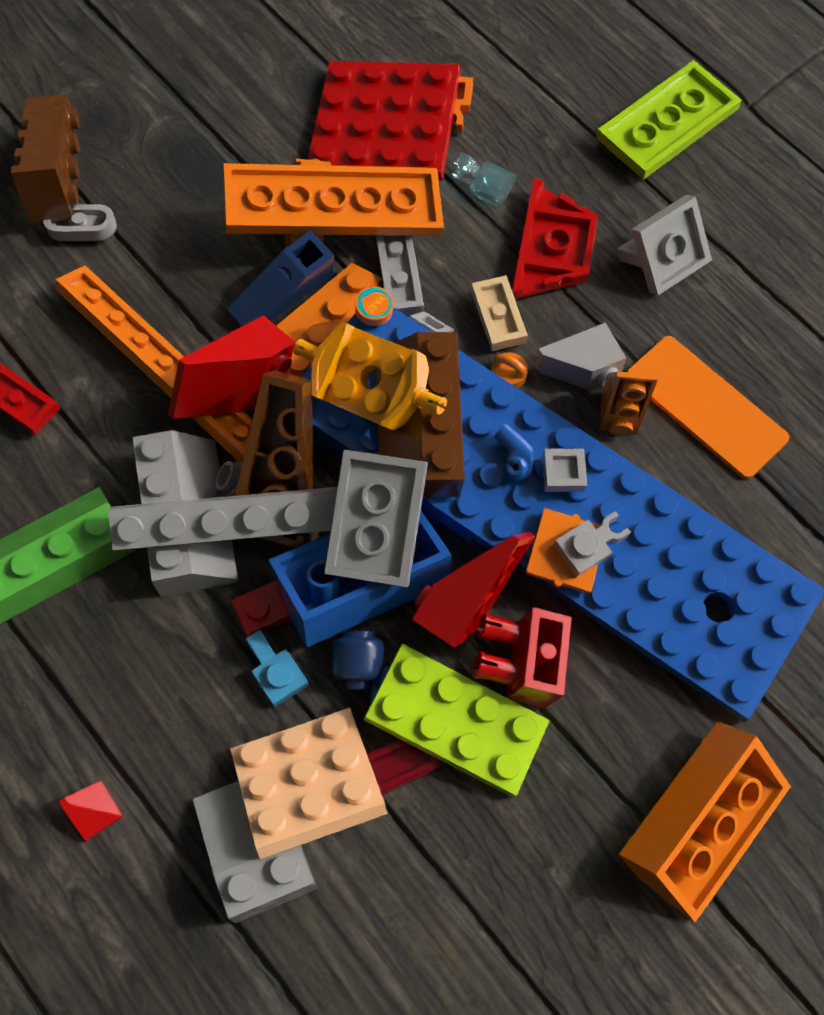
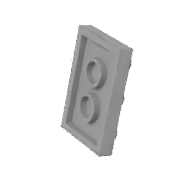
(376, 518)

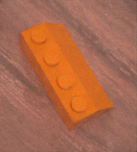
(706, 819)

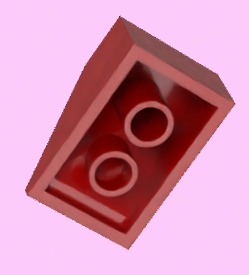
(229, 371)
(459, 600)

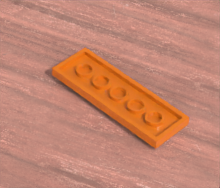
(332, 200)

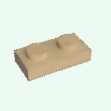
(499, 313)

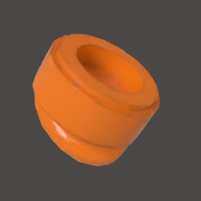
(510, 368)

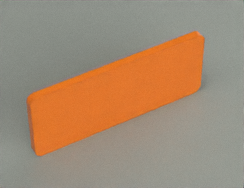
(711, 408)

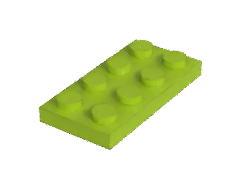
(668, 119)
(457, 720)

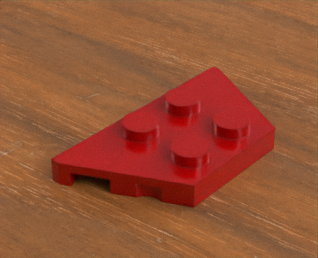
(554, 243)

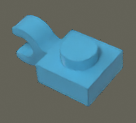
(277, 673)

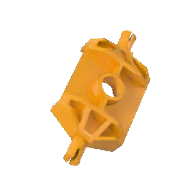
(342, 372)

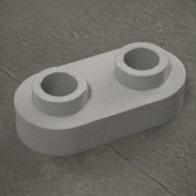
(88, 223)

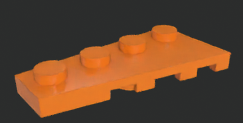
(325, 311)

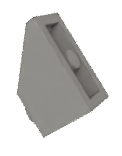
(582, 358)

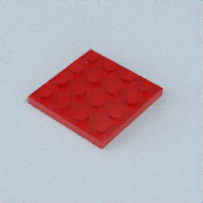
(386, 114)

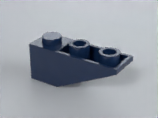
(285, 280)

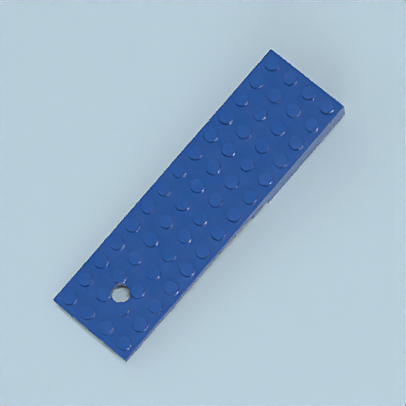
(654, 578)

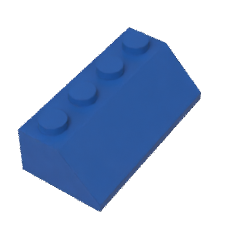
(331, 603)

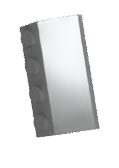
(179, 469)

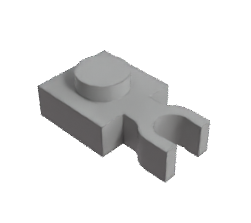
(587, 546)

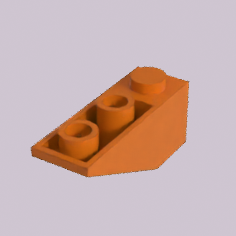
(625, 401)

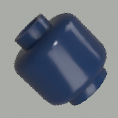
(358, 658)

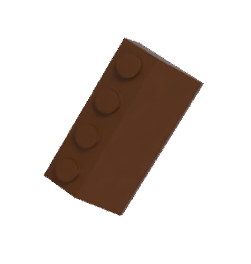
(426, 434)

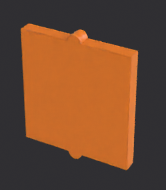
(546, 561)

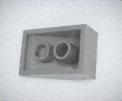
(243, 879)

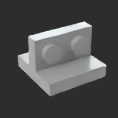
(668, 245)

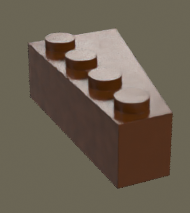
(47, 159)
(280, 444)

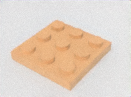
(306, 783)

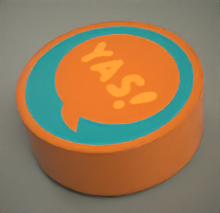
(374, 306)

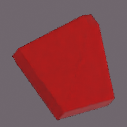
(91, 810)

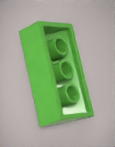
(55, 553)

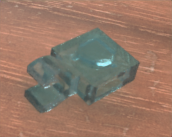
(487, 182)

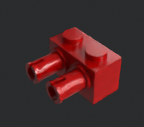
(538, 655)

